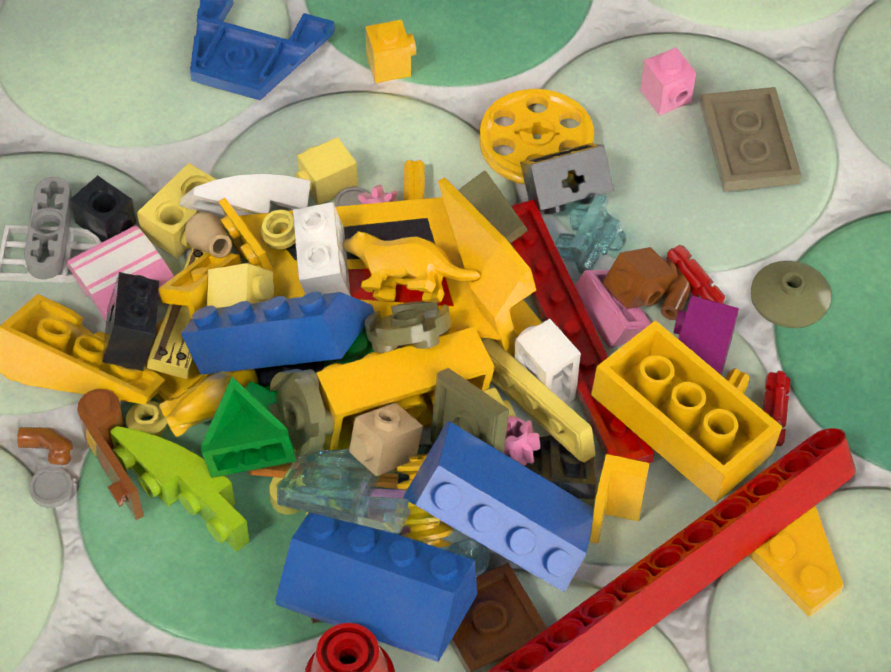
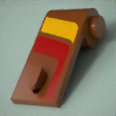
(99, 414)

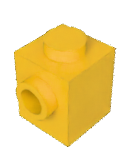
(389, 51)

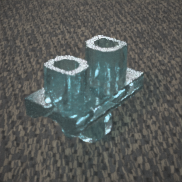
(595, 235)

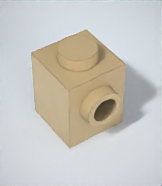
(385, 438)

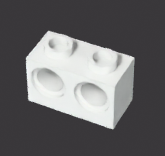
(321, 249)
(550, 358)

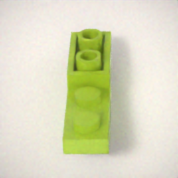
(177, 473)

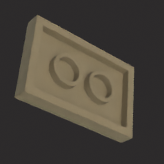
(750, 139)

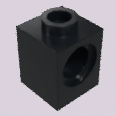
(103, 209)

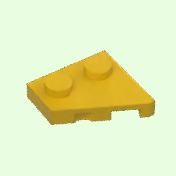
(802, 563)

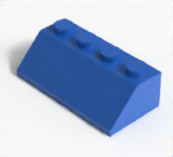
(275, 331)
(503, 506)
(380, 580)

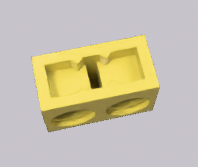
(163, 217)

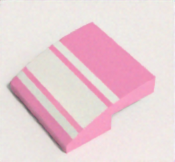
(126, 253)

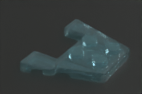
(340, 488)

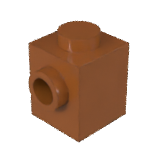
(638, 278)

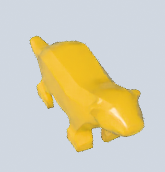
(405, 262)
(201, 401)

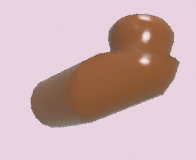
(676, 294)
(46, 438)

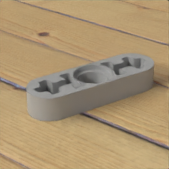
(55, 241)

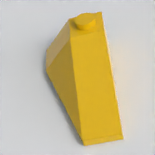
(53, 350)

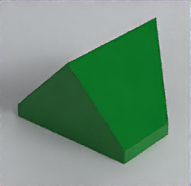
(244, 435)

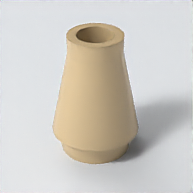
(207, 234)

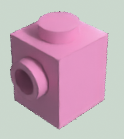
(668, 81)

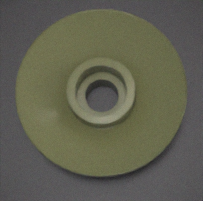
(789, 305)

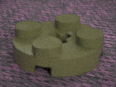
(409, 324)
(301, 410)

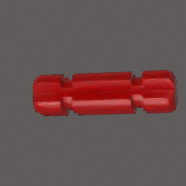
(698, 279)
(776, 400)

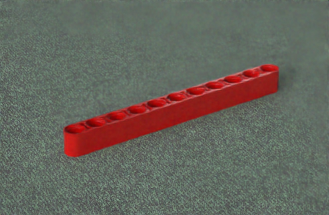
(689, 559)

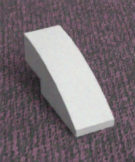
(249, 194)

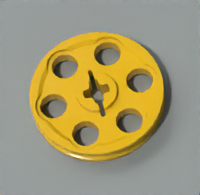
(526, 123)

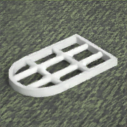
(71, 244)

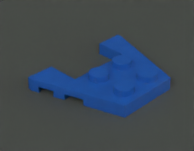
(248, 59)

